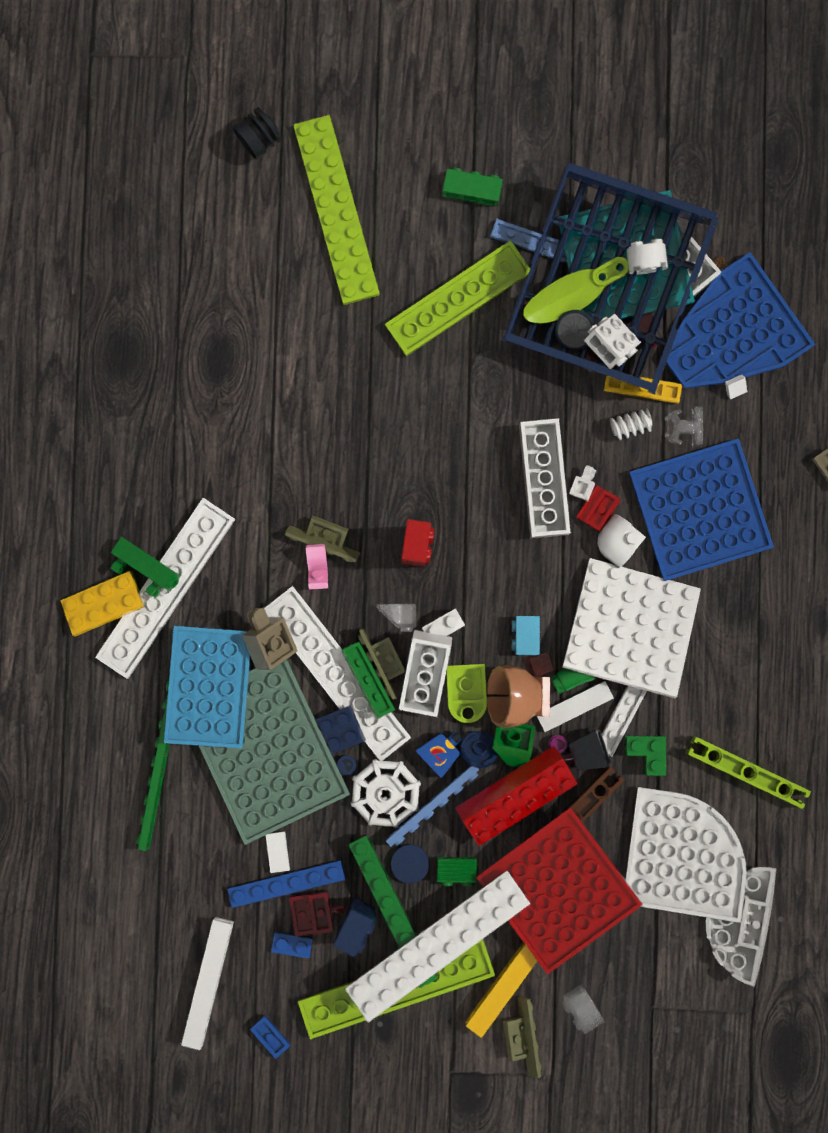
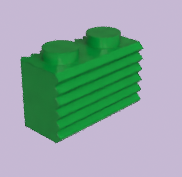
(456, 870)

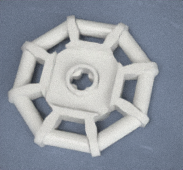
(385, 782)

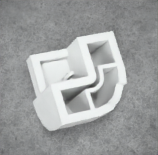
(619, 540)

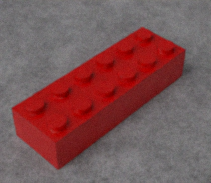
(516, 795)

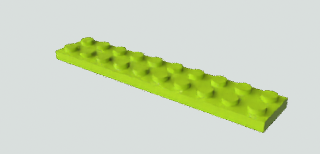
(336, 210)
(337, 1010)

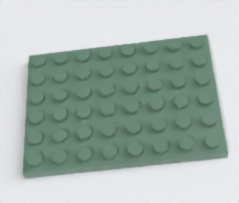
(283, 760)

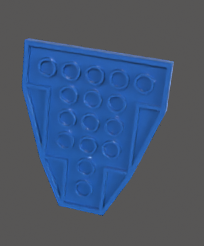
(736, 330)

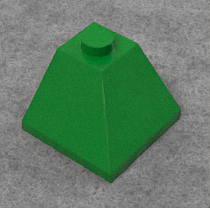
(514, 744)

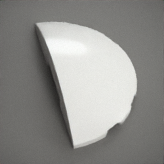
(742, 944)

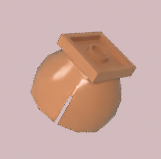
(527, 696)

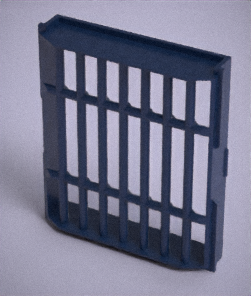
(639, 196)

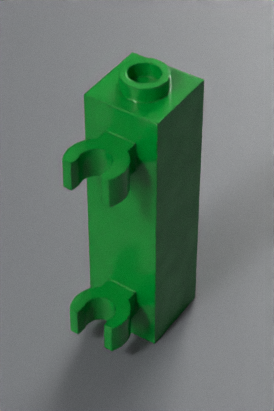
(146, 564)

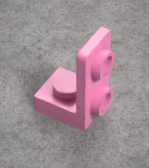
(317, 566)

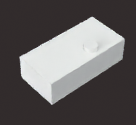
(425, 673)

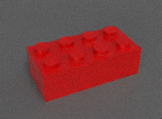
(416, 543)

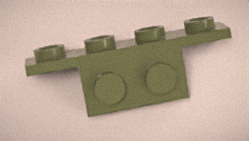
(325, 533)
(385, 659)
(521, 1038)

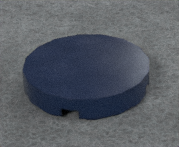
(478, 749)
(410, 863)

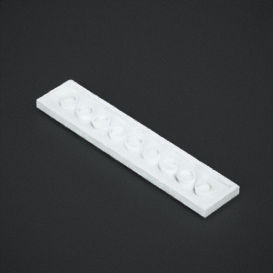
(186, 557)
(327, 664)
(437, 946)

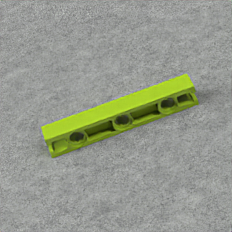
(759, 777)

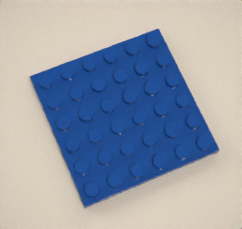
(701, 509)

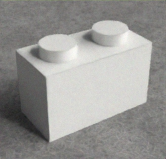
(445, 624)

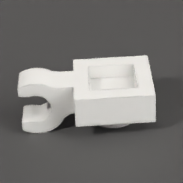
(583, 486)

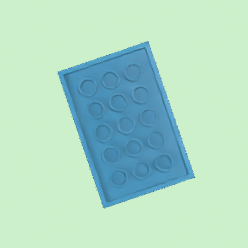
(207, 687)

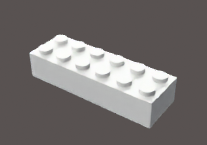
(544, 478)

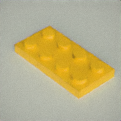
(102, 603)

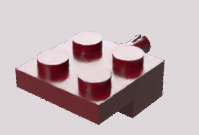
(313, 913)

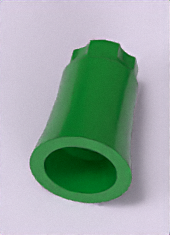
(569, 679)

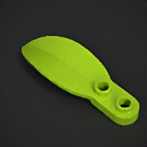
(572, 292)

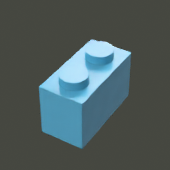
(526, 635)

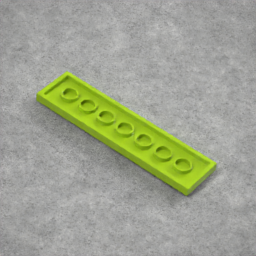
(458, 298)

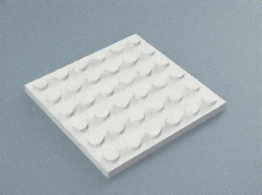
(632, 628)

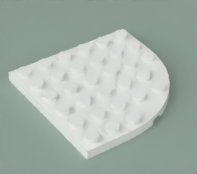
(685, 857)

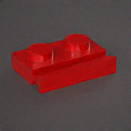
(598, 508)

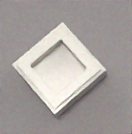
(736, 386)

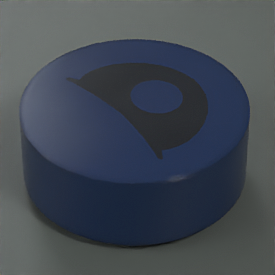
(346, 764)

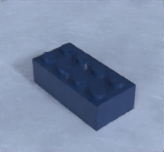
(355, 927)

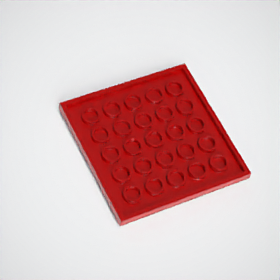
(570, 890)

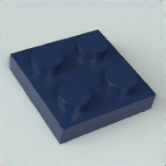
(340, 729)

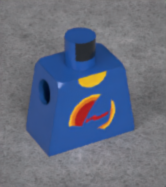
(440, 752)

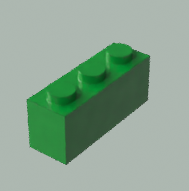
(472, 187)

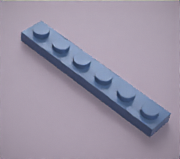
(427, 810)

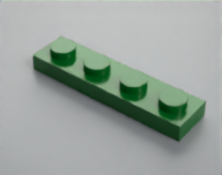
(368, 680)

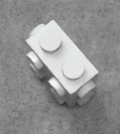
(612, 341)

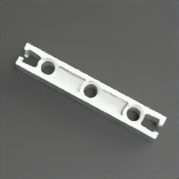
(207, 983)

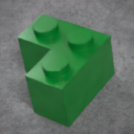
(651, 748)

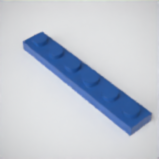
(286, 883)

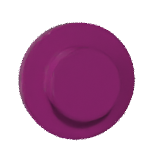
(559, 742)

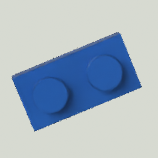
(290, 945)
(270, 1036)

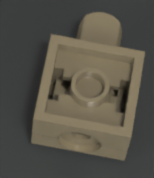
(268, 640)

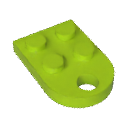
(466, 689)

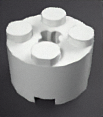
(647, 257)

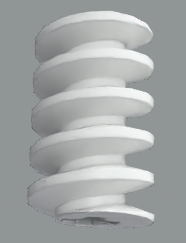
(632, 424)

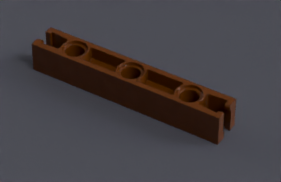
(588, 801)

